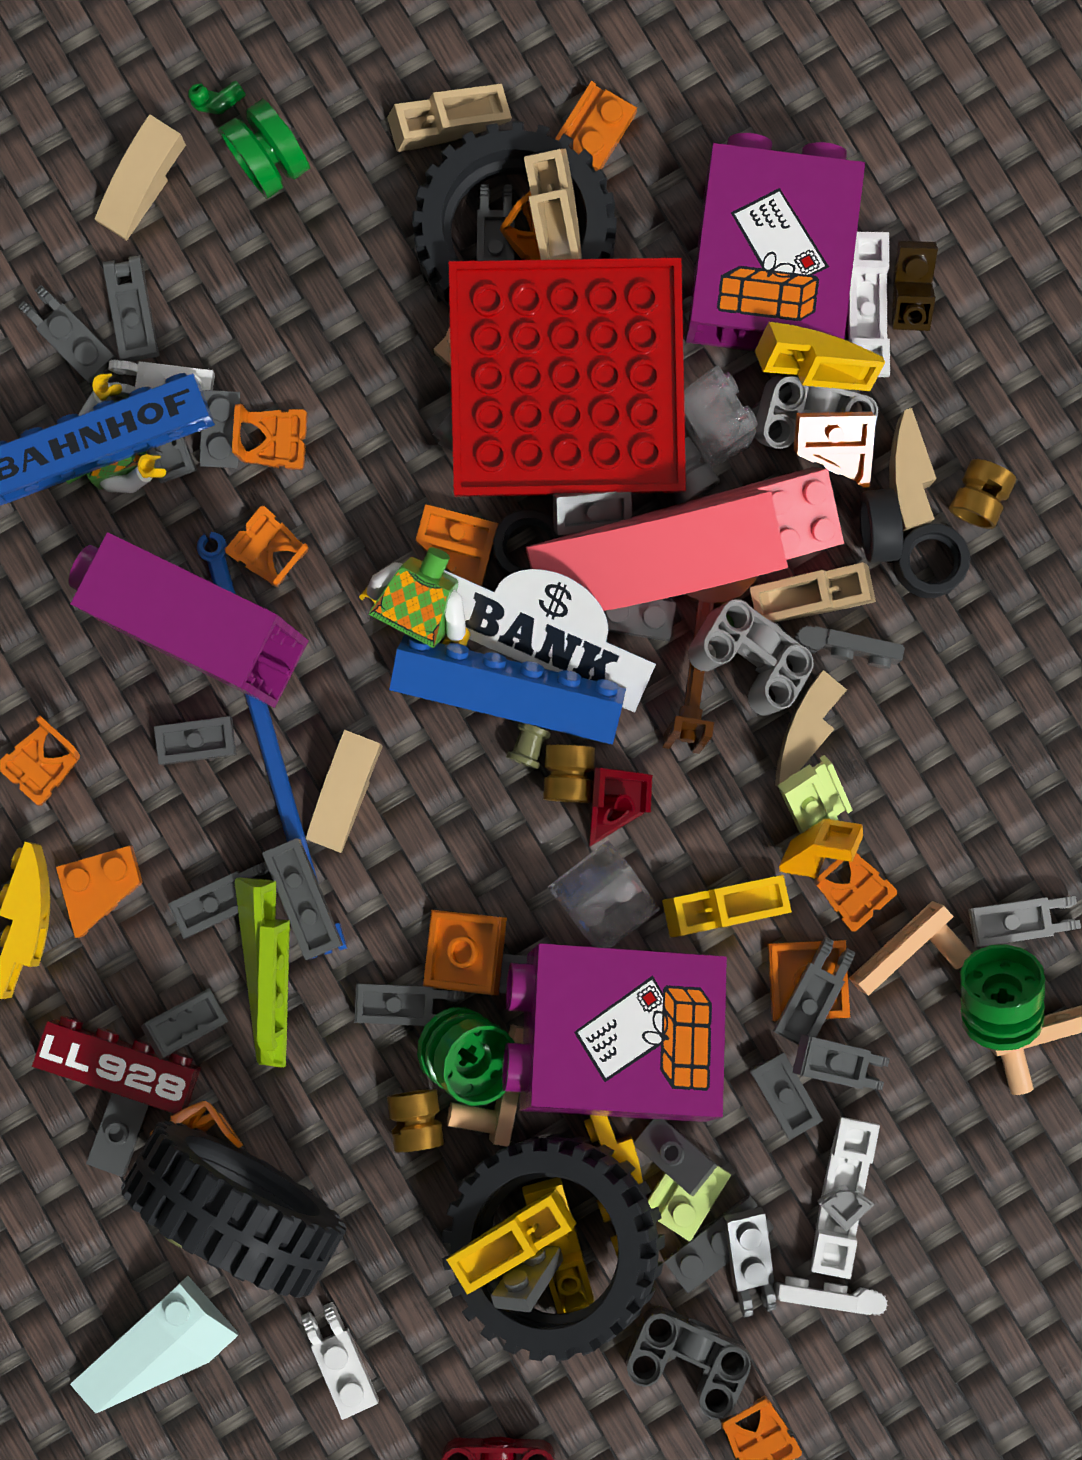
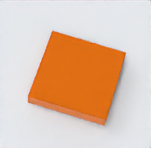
(465, 952)
(786, 967)

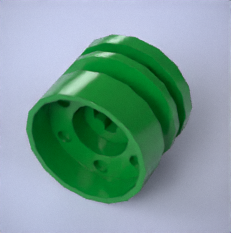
(1002, 997)
(475, 1070)

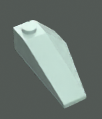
(163, 1344)

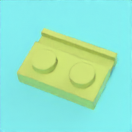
(814, 795)
(683, 1211)

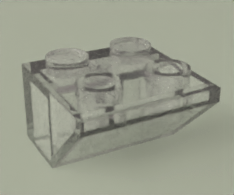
(717, 418)
(604, 897)

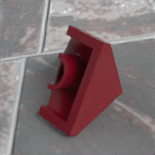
(617, 800)

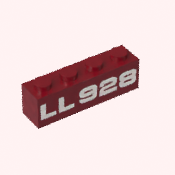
(115, 1065)

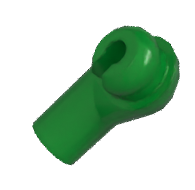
(215, 102)

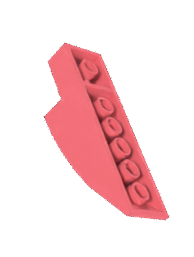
(699, 541)

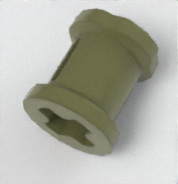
(528, 745)

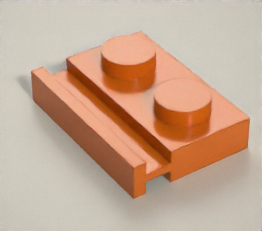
(598, 123)

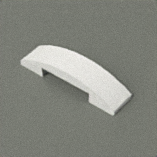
(869, 296)
(846, 1170)

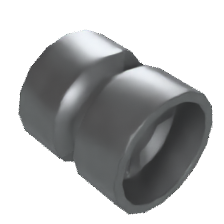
(699, 477)

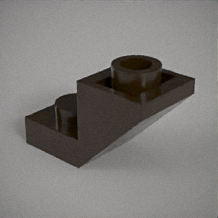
(913, 285)

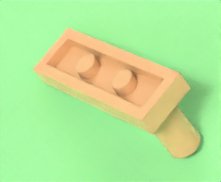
(927, 925)
(1055, 1027)
(497, 1121)

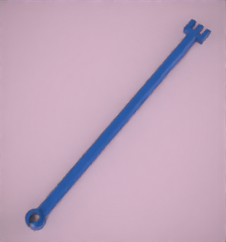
(262, 722)

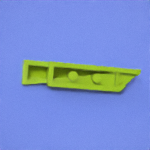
(266, 967)

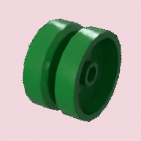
(269, 145)

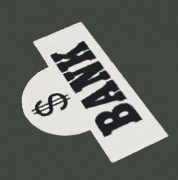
(552, 623)

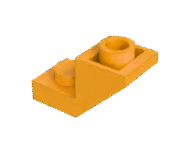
(823, 840)

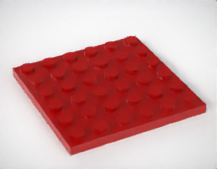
(567, 376)

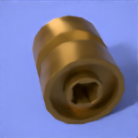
(984, 489)
(569, 773)
(415, 1120)

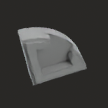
(845, 1206)

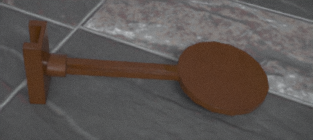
(688, 725)

